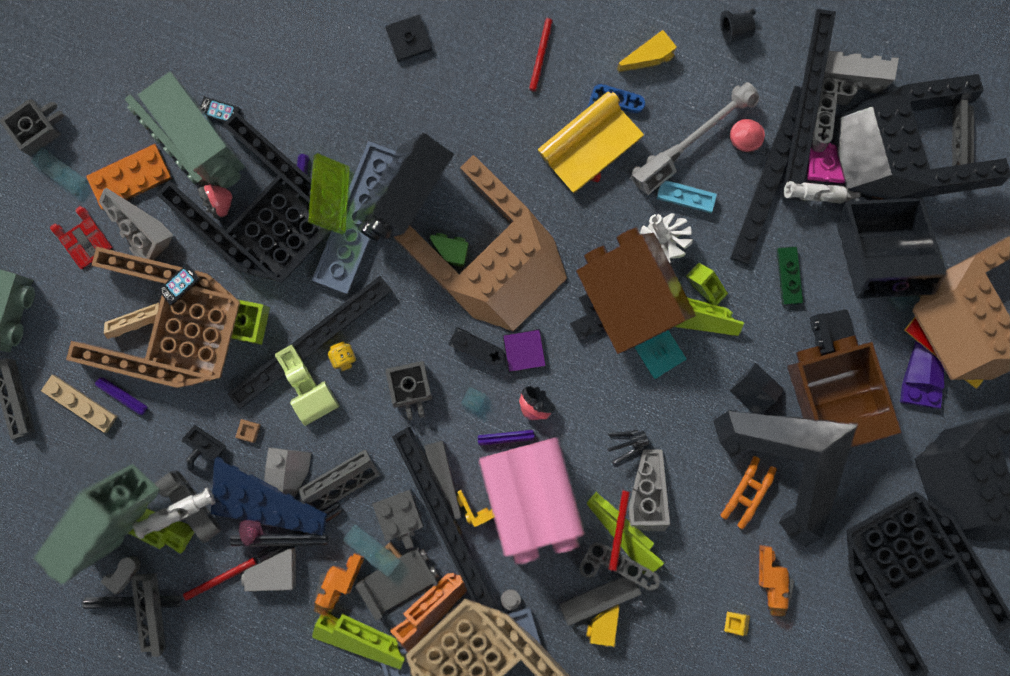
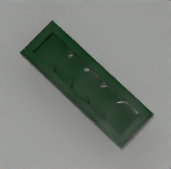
(789, 275)

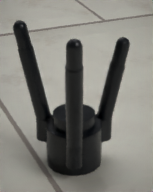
(637, 440)

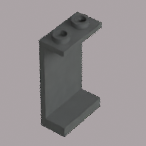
(408, 578)

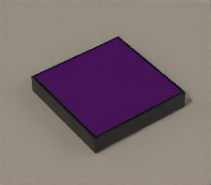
(524, 350)

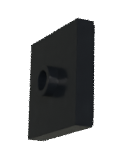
(408, 38)

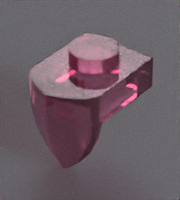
(249, 530)

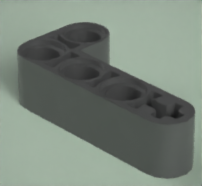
(827, 115)
(177, 488)
(621, 569)

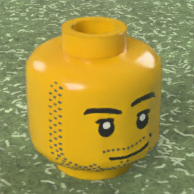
(341, 356)

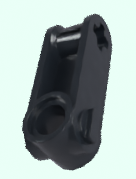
(477, 347)

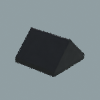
(757, 389)

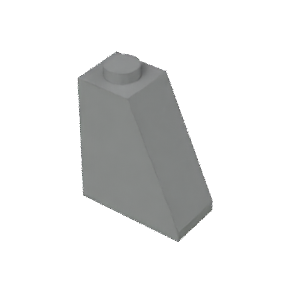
(272, 574)

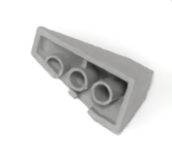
(144, 233)
(649, 496)

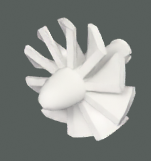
(668, 236)

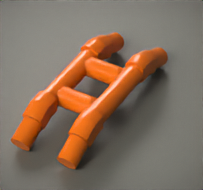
(738, 497)

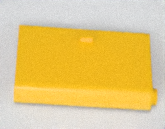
(590, 142)

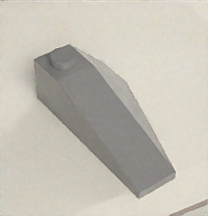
(286, 470)

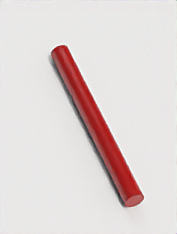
(540, 55)
(619, 530)
(219, 579)

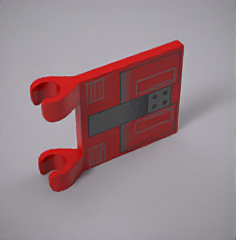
(82, 239)

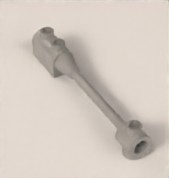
(662, 166)

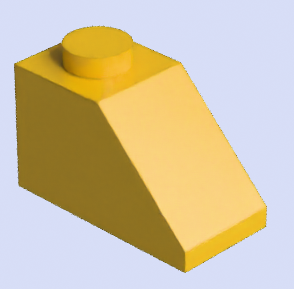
(603, 627)

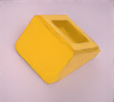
(737, 623)

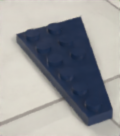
(253, 499)

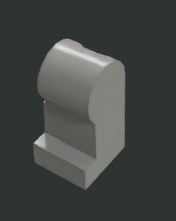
(119, 580)

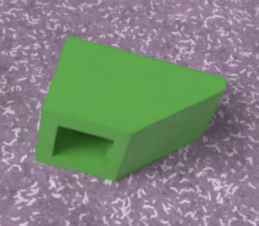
(451, 250)

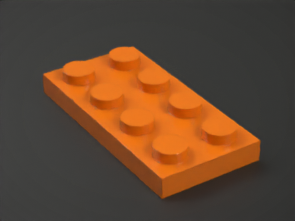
(131, 174)

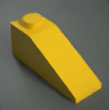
(652, 53)

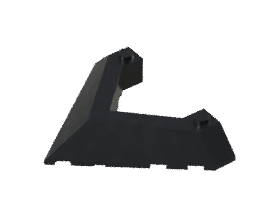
(819, 444)

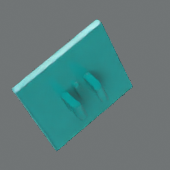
(660, 354)

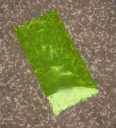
(329, 194)

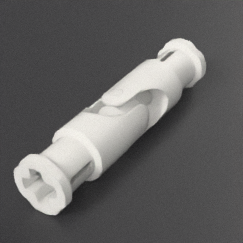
(828, 193)
(172, 514)

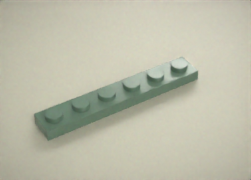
(160, 136)

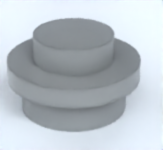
(510, 599)

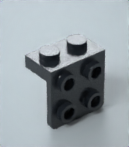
(831, 328)

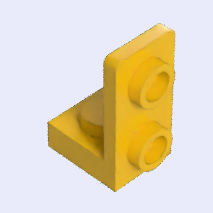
(483, 515)

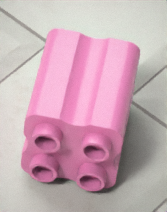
(532, 499)

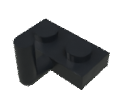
(202, 444)

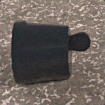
(737, 25)

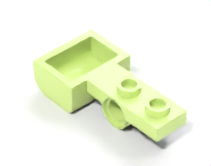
(313, 399)

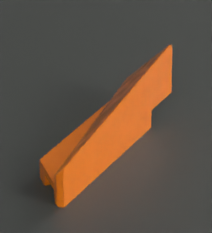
(429, 610)

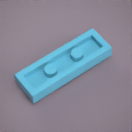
(686, 196)

